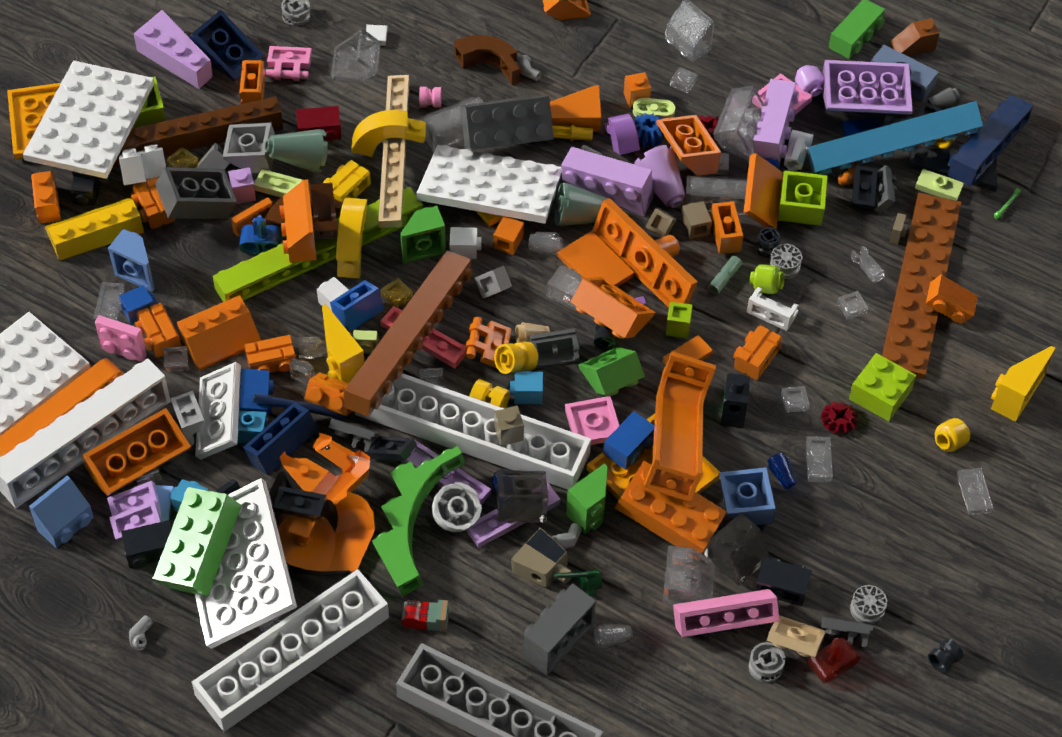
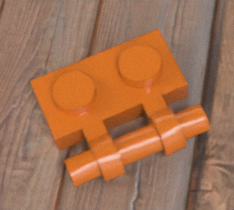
(494, 334)

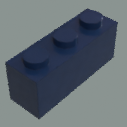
(280, 436)

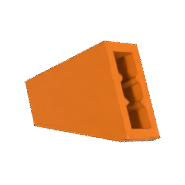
(578, 109)

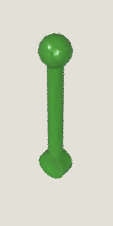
(999, 214)

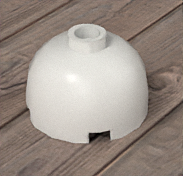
(456, 507)

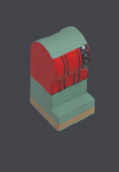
(426, 615)

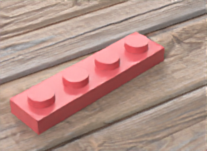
(436, 344)

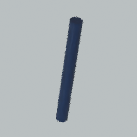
(285, 403)

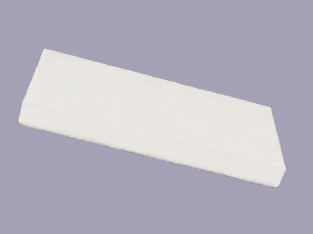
(220, 409)

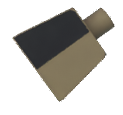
(540, 560)

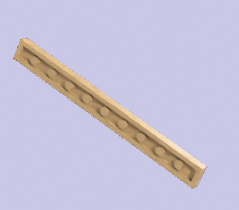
(394, 158)

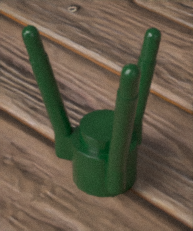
(587, 580)

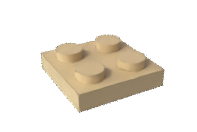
(796, 636)

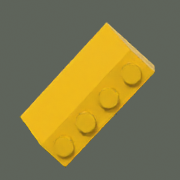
(93, 228)

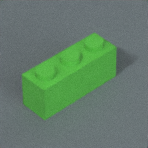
(857, 28)

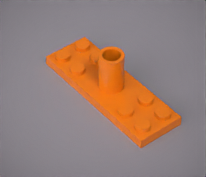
(647, 258)

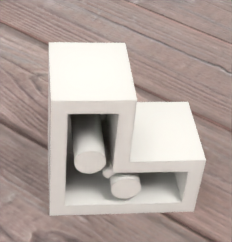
(141, 165)

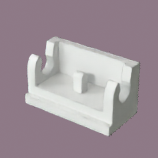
(771, 310)

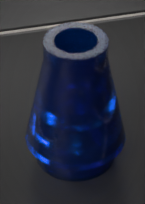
(782, 470)

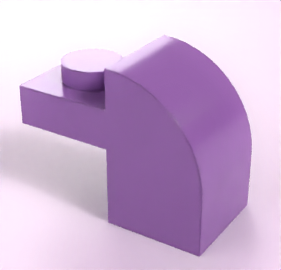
(622, 133)

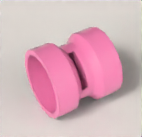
(430, 97)

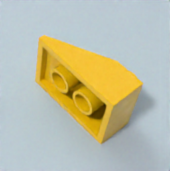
(343, 352)
(1020, 383)

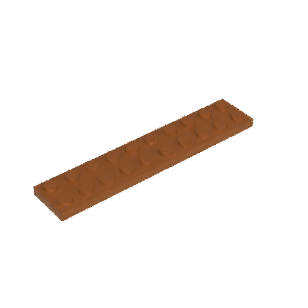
(925, 258)

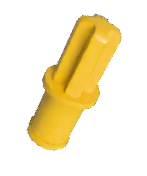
(573, 133)

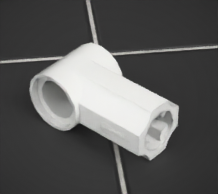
(797, 150)

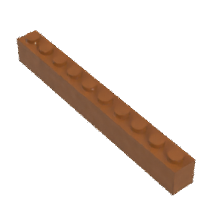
(407, 334)

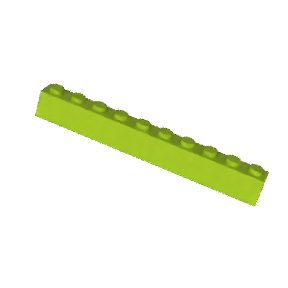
(274, 268)

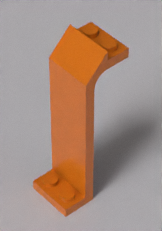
(679, 427)

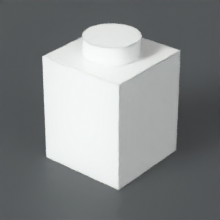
(465, 242)
(329, 291)

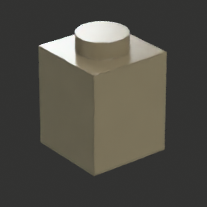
(696, 220)
(509, 425)

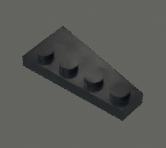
(937, 161)

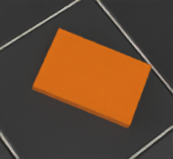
(763, 191)
(594, 258)

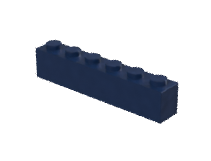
(990, 140)

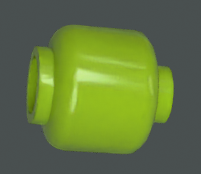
(768, 278)

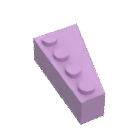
(172, 49)
(775, 120)
(614, 179)

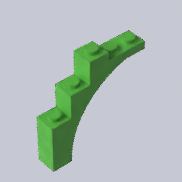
(401, 512)

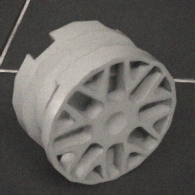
(295, 11)
(789, 255)
(867, 605)
(766, 661)

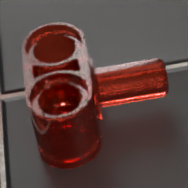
(833, 660)

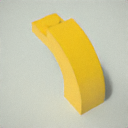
(384, 126)
(349, 237)

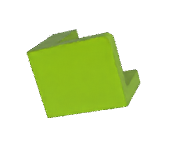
(678, 320)

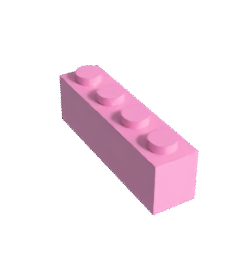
(726, 612)

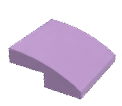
(134, 508)

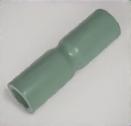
(723, 277)

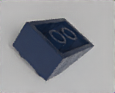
(225, 45)

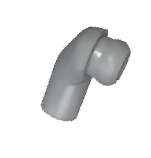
(526, 70)
(569, 539)
(137, 633)

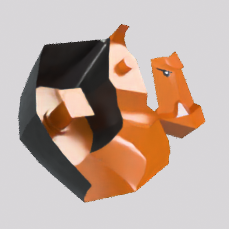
(347, 522)

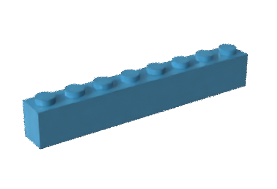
(893, 137)

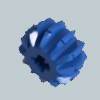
(648, 130)

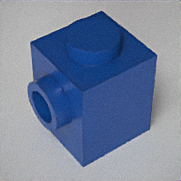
(135, 301)

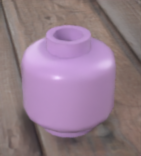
(810, 80)

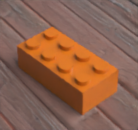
(669, 517)

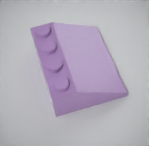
(867, 87)

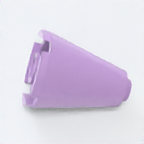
(665, 174)

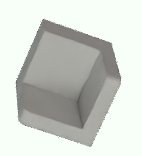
(213, 159)
(493, 282)

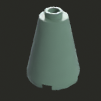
(299, 149)
(576, 205)

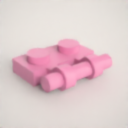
(288, 57)

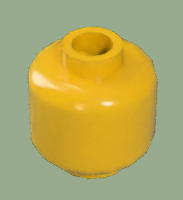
(952, 435)

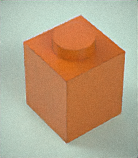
(636, 87)
(508, 235)

